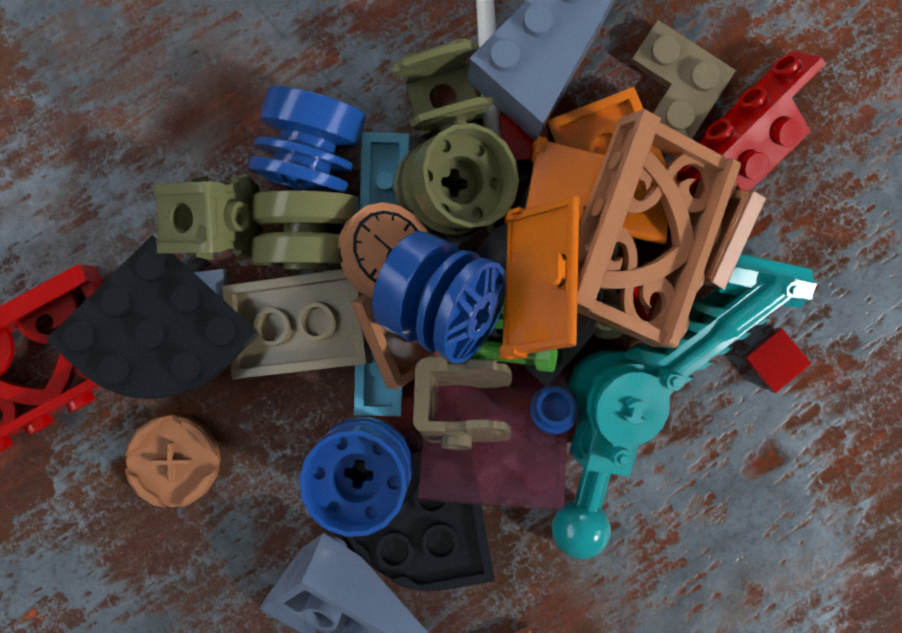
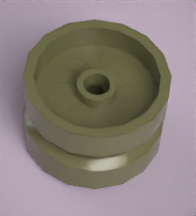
(305, 226)

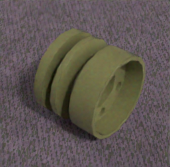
(457, 180)

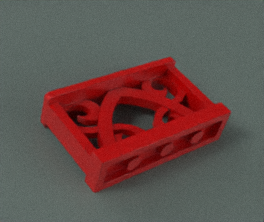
(59, 300)

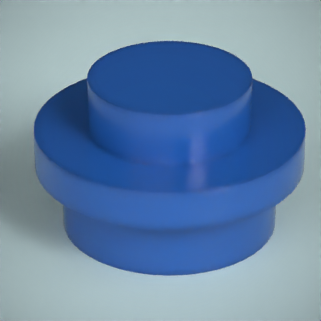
(553, 410)

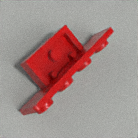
(762, 122)

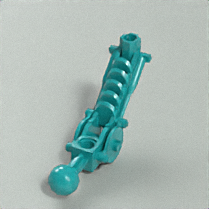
(627, 393)

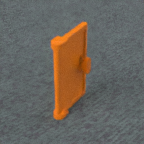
(570, 172)
(538, 258)

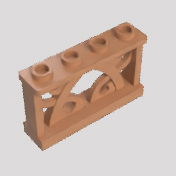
(691, 220)

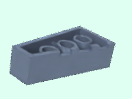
(535, 58)

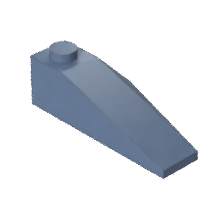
(336, 593)

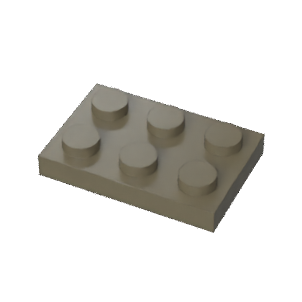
(300, 324)

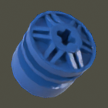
(307, 140)
(439, 296)
(335, 491)

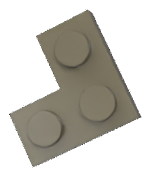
(687, 71)

